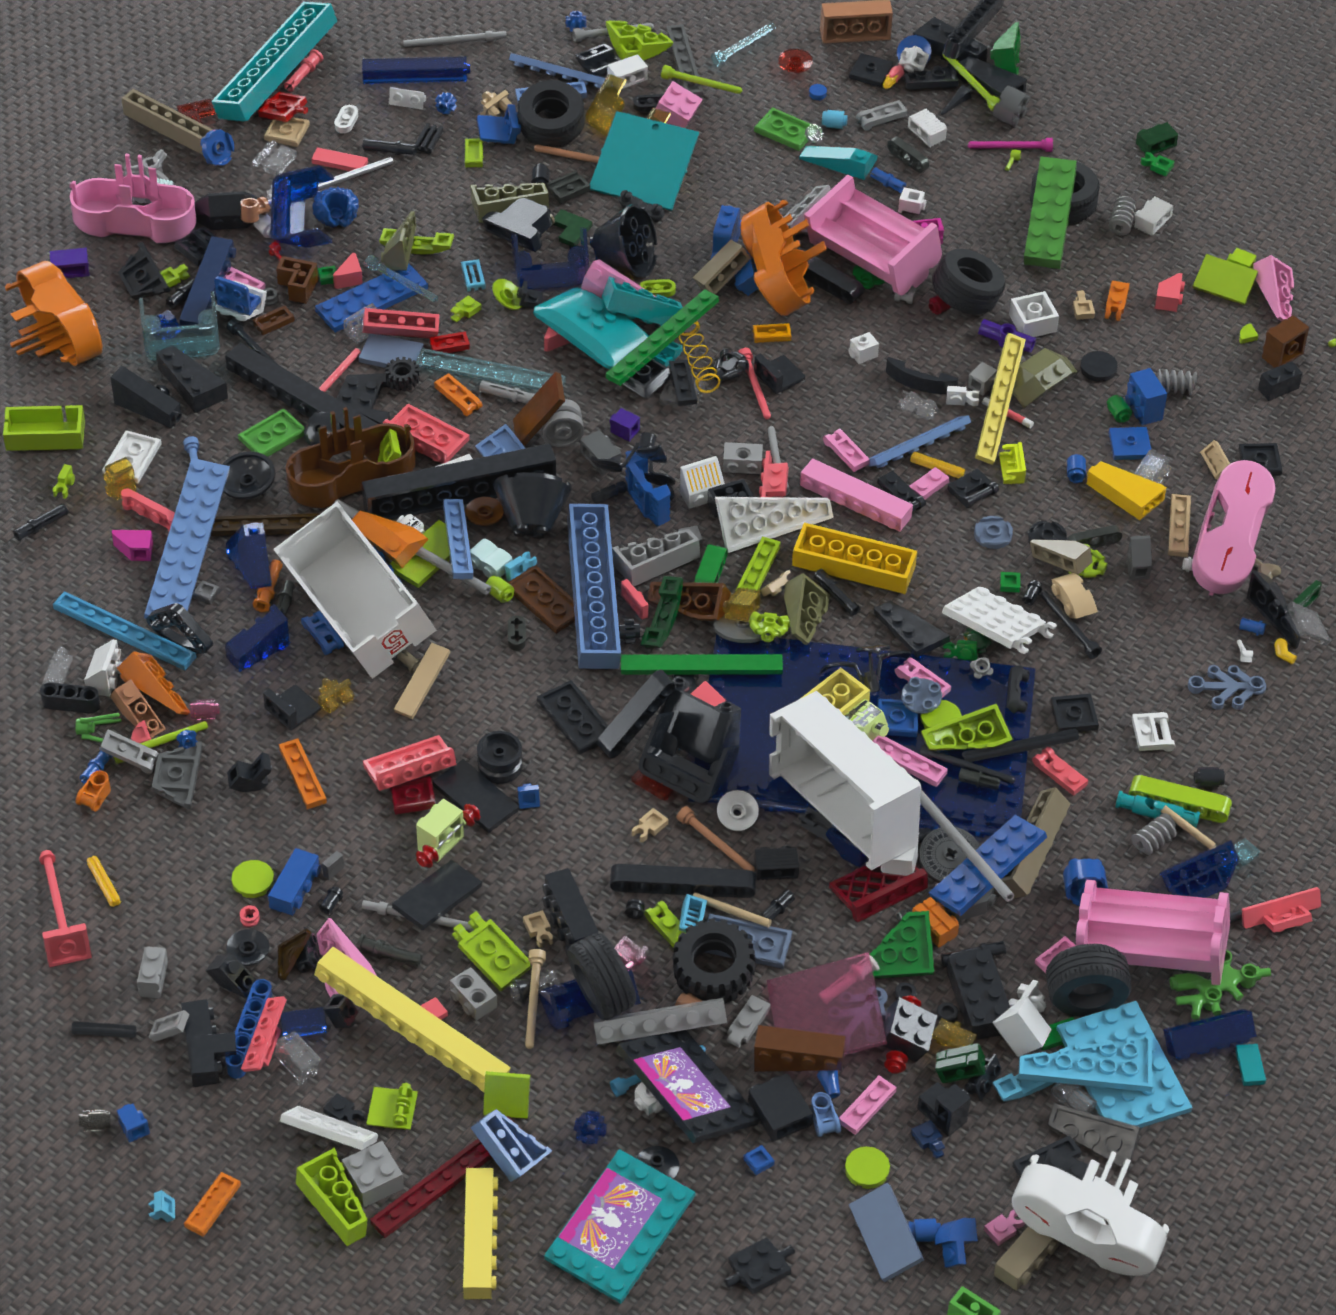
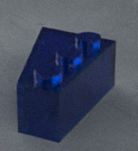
(259, 641)

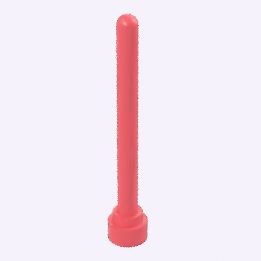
(755, 384)

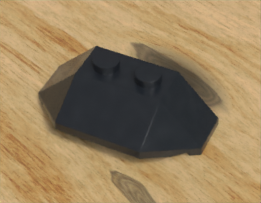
(221, 210)

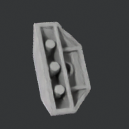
(805, 204)

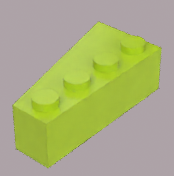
(332, 1195)

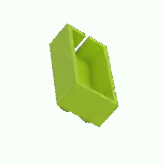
(43, 428)

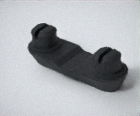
(655, 210)
(1014, 701)

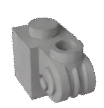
(982, 378)

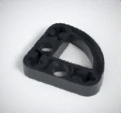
(176, 614)

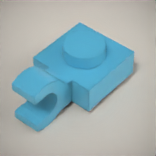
(519, 565)

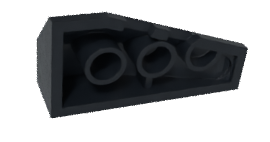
(1272, 605)

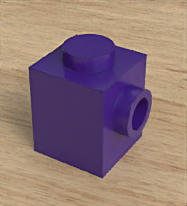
(624, 424)

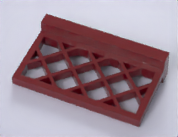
(884, 897)

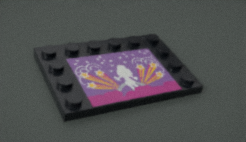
(688, 1085)

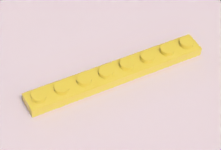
(1000, 399)

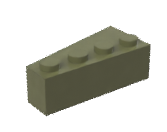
(500, 198)

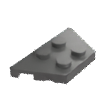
(177, 774)

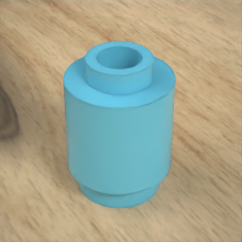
(834, 119)

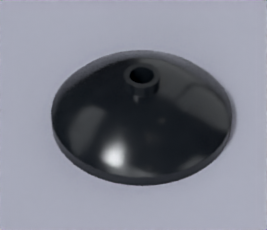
(248, 475)

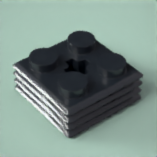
(648, 378)

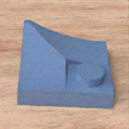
(499, 442)

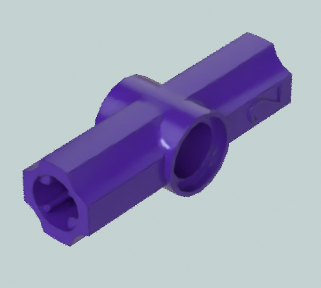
(999, 333)

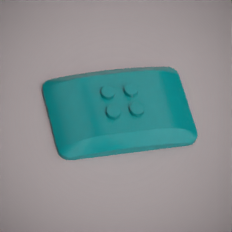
(590, 326)

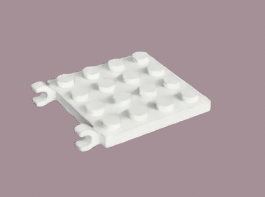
(997, 618)

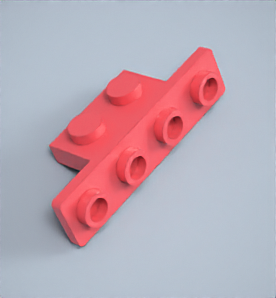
(773, 478)
(1283, 911)
(265, 1035)

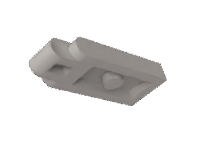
(748, 1021)

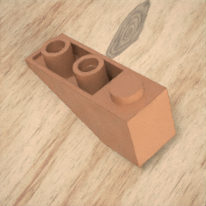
(136, 708)

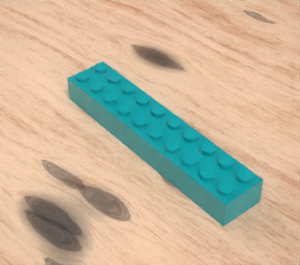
(274, 61)

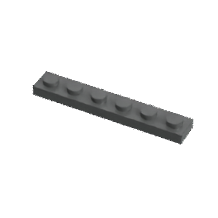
(684, 57)

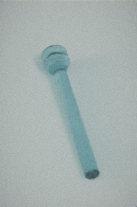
(720, 57)
(373, 264)

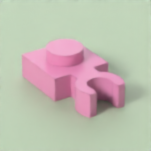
(1003, 1228)

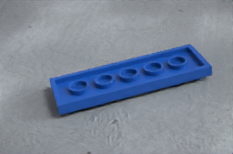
(380, 291)
(1001, 852)

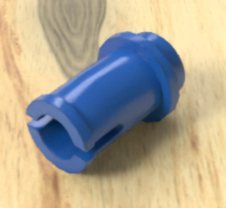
(1252, 626)

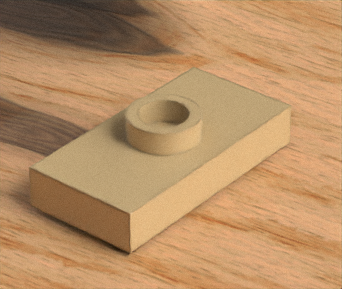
(1215, 458)

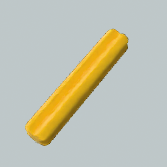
(931, 463)
(103, 881)

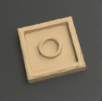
(288, 132)

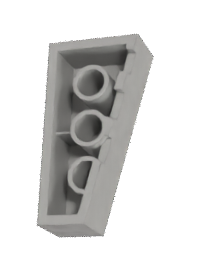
(655, 556)

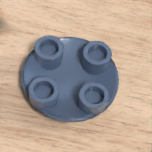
(921, 695)

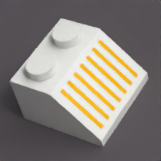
(697, 479)

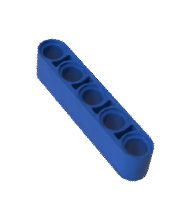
(248, 1019)

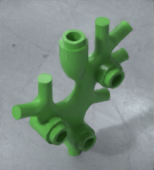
(1210, 994)

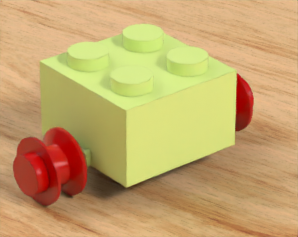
(442, 830)

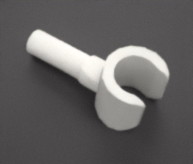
(1246, 655)

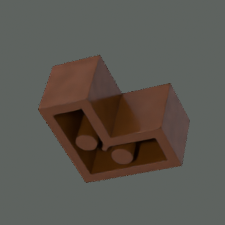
(298, 276)

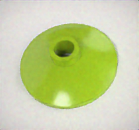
(506, 293)

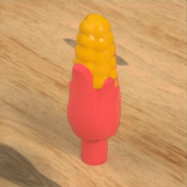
(894, 75)

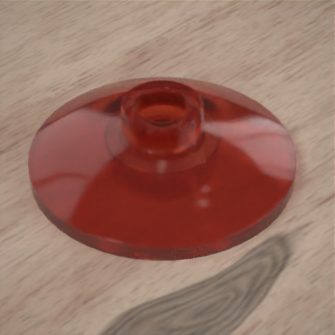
(795, 60)

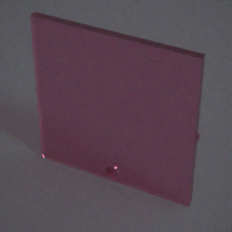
(831, 1000)

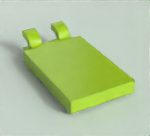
(491, 951)

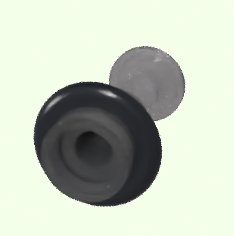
(520, 988)

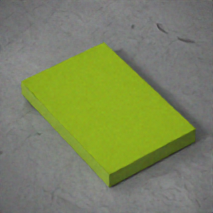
(1225, 279)

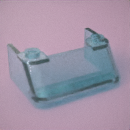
(190, 339)

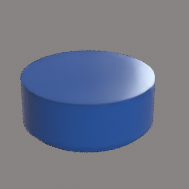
(817, 92)

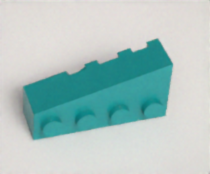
(638, 304)

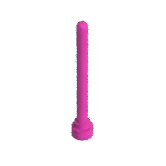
(1046, 144)

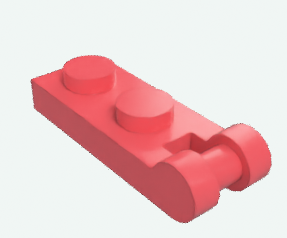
(1060, 771)

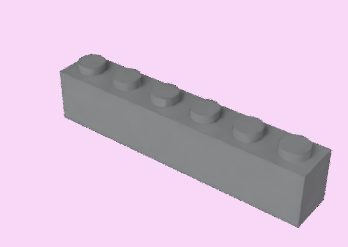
(660, 1021)

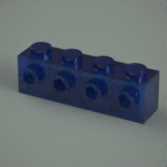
(1210, 1033)

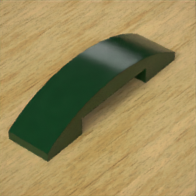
(665, 613)

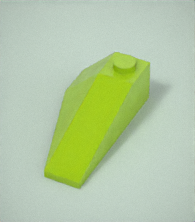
(971, 731)

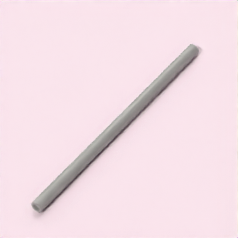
(430, 557)
(966, 848)

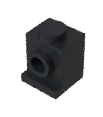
(341, 1011)

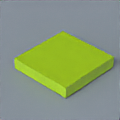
(507, 1094)

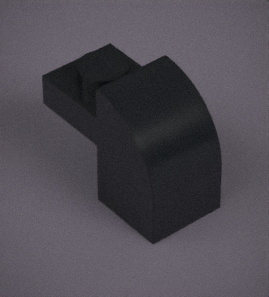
(250, 777)

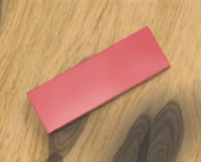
(338, 160)

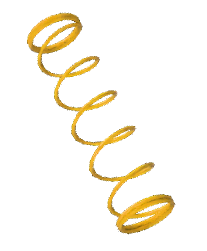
(699, 357)

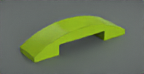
(423, 245)

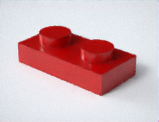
(450, 342)

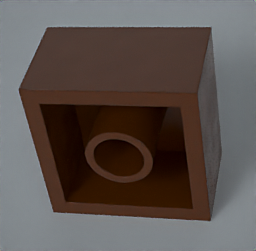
(1285, 341)

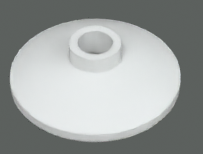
(739, 801)

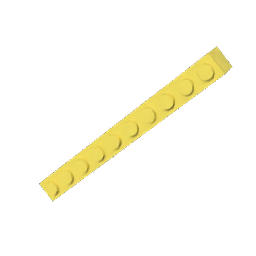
(407, 1018)

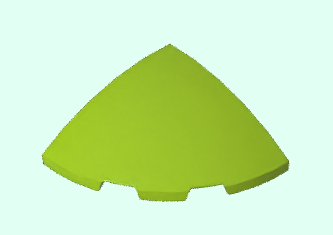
(636, 40)

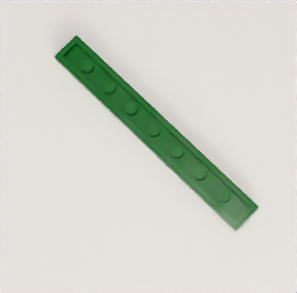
(702, 664)

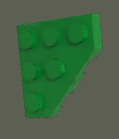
(906, 948)

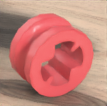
(249, 922)

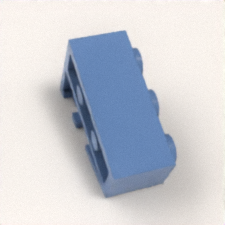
(508, 1144)

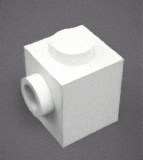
(863, 348)

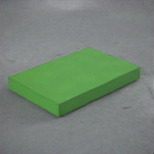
(783, 129)
(272, 433)

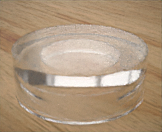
(813, 133)

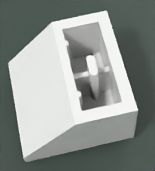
(103, 668)

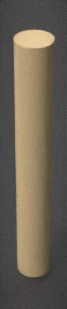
(1189, 828)

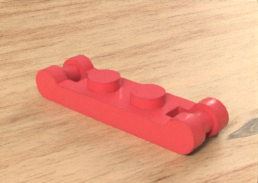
(147, 508)

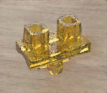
(332, 692)
(952, 1034)

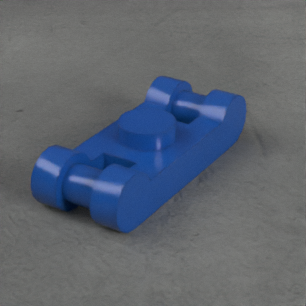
(322, 632)

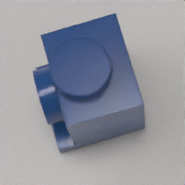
(132, 1122)

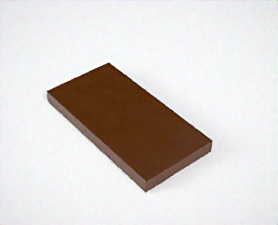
(539, 409)
(544, 598)

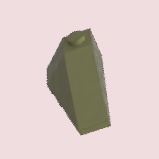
(399, 247)
(805, 606)

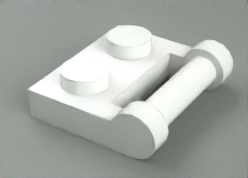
(1147, 734)

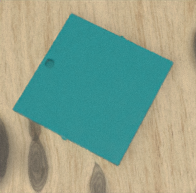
(644, 159)

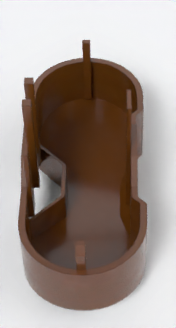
(320, 482)

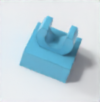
(163, 1207)

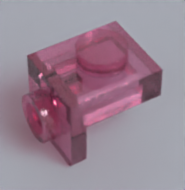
(630, 952)

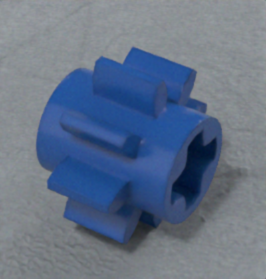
(575, 20)
(445, 103)

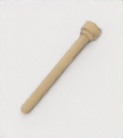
(536, 959)

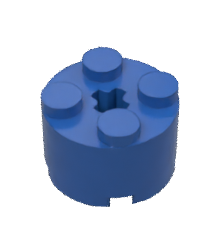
(1078, 872)

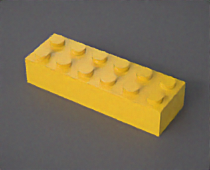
(854, 558)

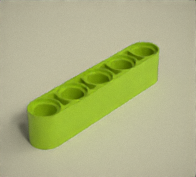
(1211, 805)

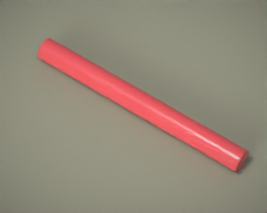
(342, 367)

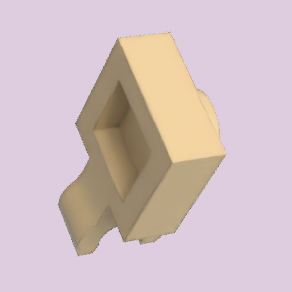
(1083, 308)
(775, 586)

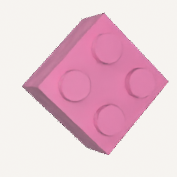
(680, 103)

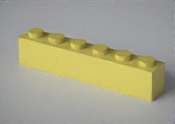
(479, 1233)

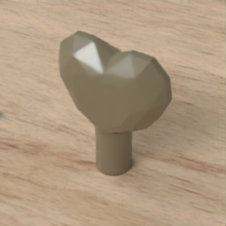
(1268, 569)

